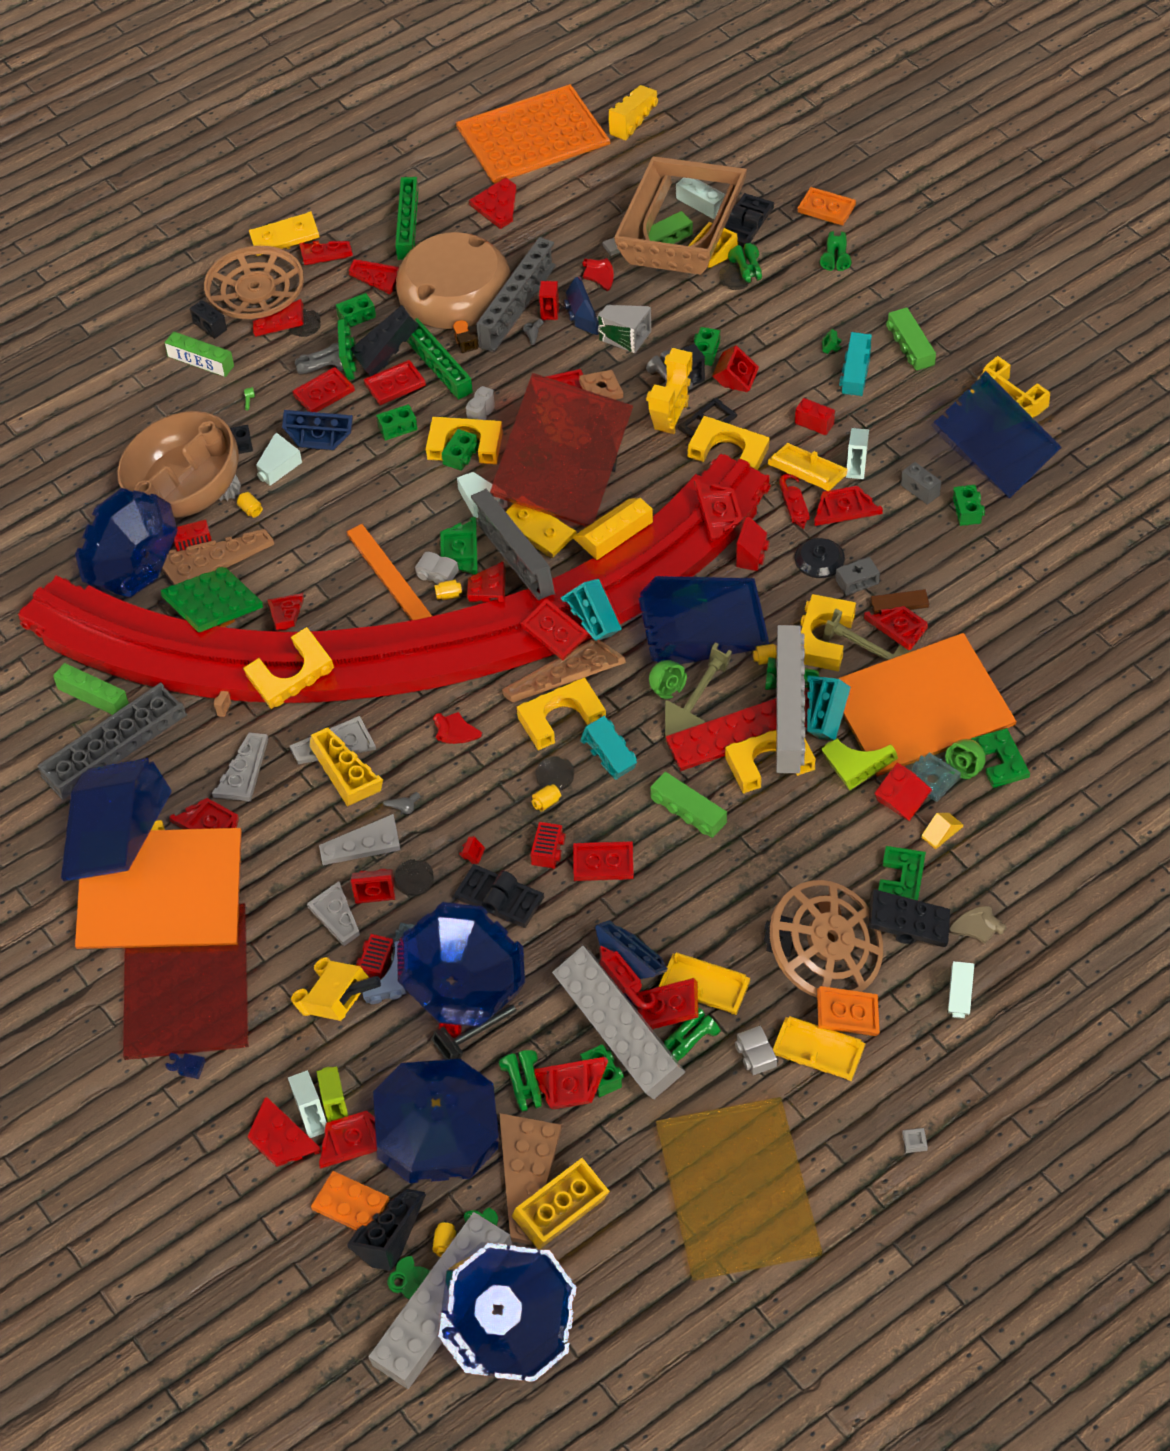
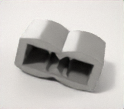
(481, 404)
(436, 568)
(756, 1050)

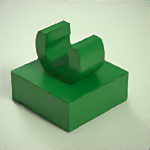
(831, 342)

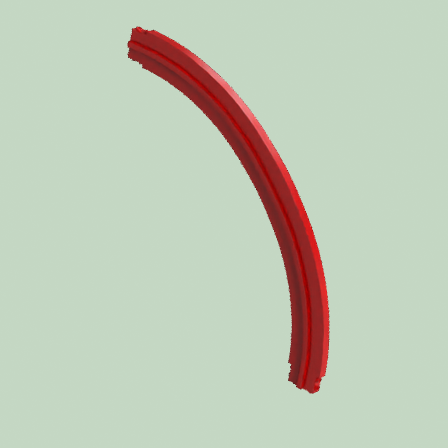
(382, 657)

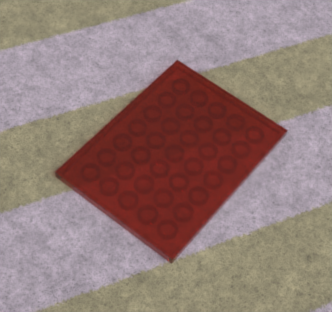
(561, 450)
(186, 998)

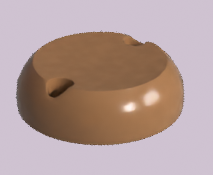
(451, 279)
(182, 460)

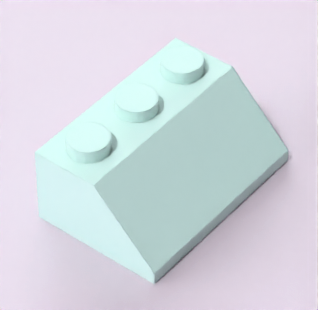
(699, 196)

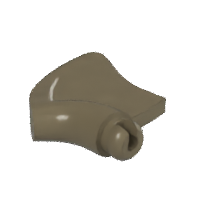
(978, 924)

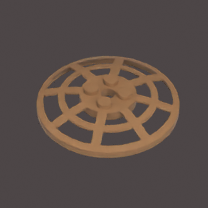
(246, 284)
(818, 939)

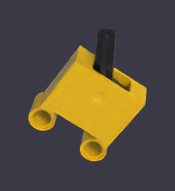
(334, 991)

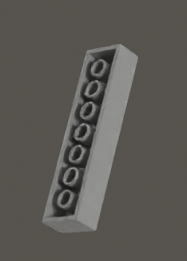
(790, 699)
(618, 1022)
(414, 1333)

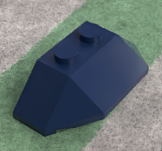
(580, 307)
(317, 429)
(635, 953)

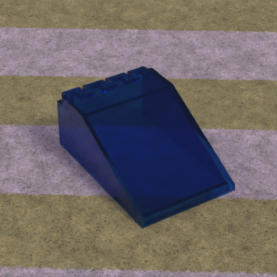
(996, 435)
(696, 612)
(111, 817)

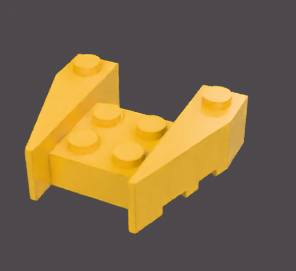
(669, 401)
(1032, 401)

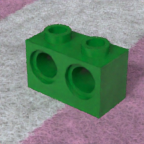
(356, 310)
(708, 343)
(396, 422)
(460, 449)
(968, 505)
(605, 1086)

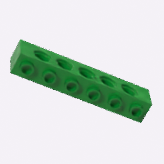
(407, 216)
(440, 361)

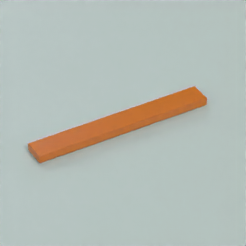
(387, 573)

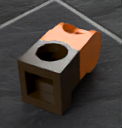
(464, 340)

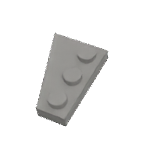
(335, 914)

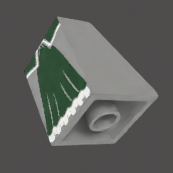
(624, 326)

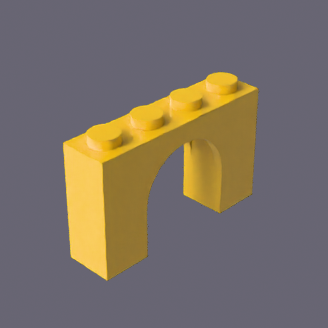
(487, 431)
(714, 431)
(819, 611)
(277, 690)
(574, 695)
(741, 759)

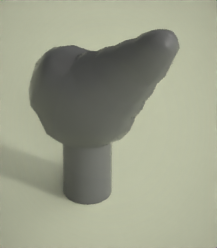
(532, 330)
(404, 804)

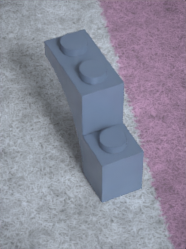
(389, 986)

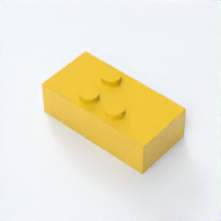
(560, 1203)

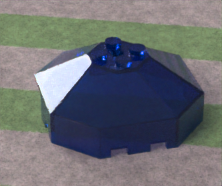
(118, 542)
(471, 949)
(435, 1140)
(533, 1319)

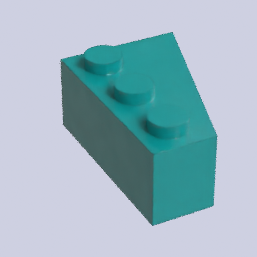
(856, 364)
(594, 609)
(826, 706)
(609, 747)

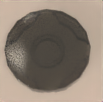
(732, 278)
(310, 325)
(555, 771)
(414, 877)

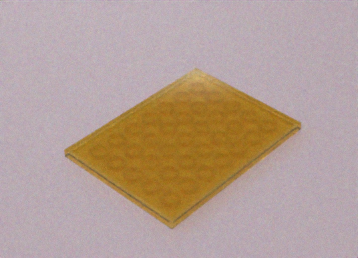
(738, 1189)

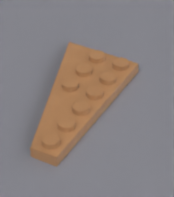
(212, 555)
(582, 662)
(528, 1161)

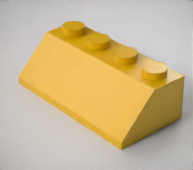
(615, 527)

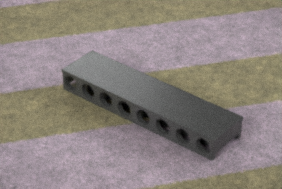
(515, 295)
(513, 545)
(112, 739)

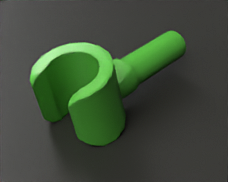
(249, 393)

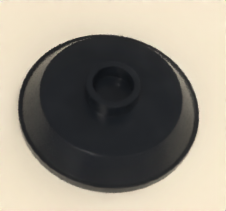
(819, 558)

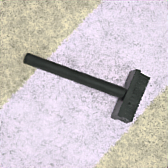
(449, 1046)

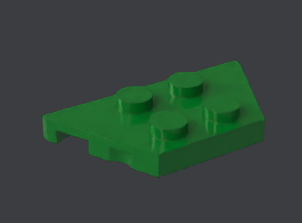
(461, 545)

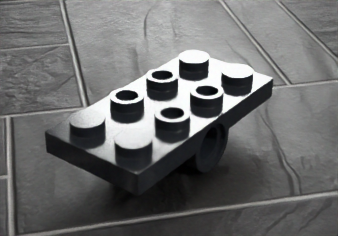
(748, 217)
(499, 895)
(909, 919)

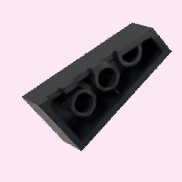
(384, 340)

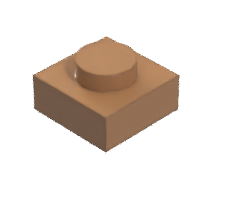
(222, 703)

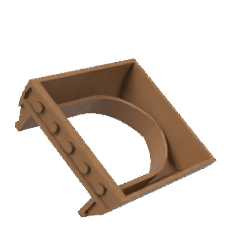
(633, 233)

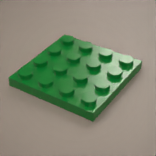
(211, 599)

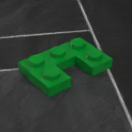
(346, 342)
(1012, 767)
(911, 864)

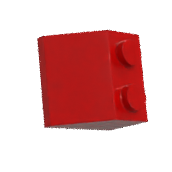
(735, 370)
(751, 545)
(902, 792)
(373, 886)

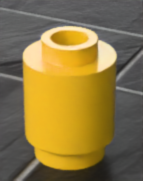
(249, 504)
(448, 590)
(763, 652)
(545, 797)
(443, 1236)

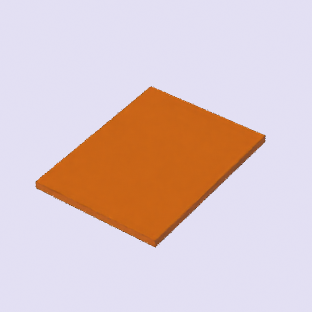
(532, 133)
(924, 701)
(173, 894)

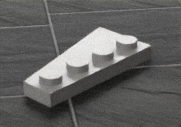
(351, 732)
(244, 770)
(366, 841)

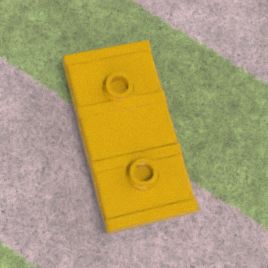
(285, 232)
(808, 466)
(541, 529)
(716, 985)
(819, 1048)

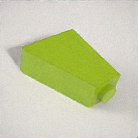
(332, 1093)

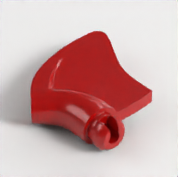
(599, 272)
(455, 729)

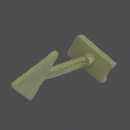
(834, 627)
(680, 718)

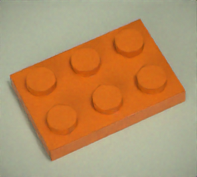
(826, 206)
(848, 1011)
(349, 1201)

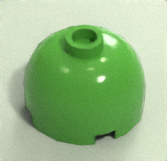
(667, 678)
(966, 757)

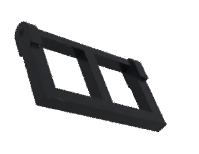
(700, 414)

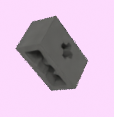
(921, 483)
(857, 576)

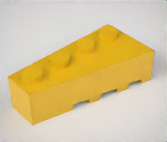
(631, 112)
(347, 772)

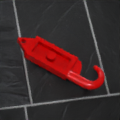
(794, 501)
(623, 977)

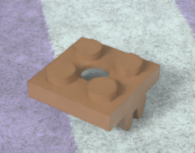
(612, 387)

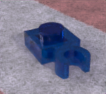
(188, 1066)

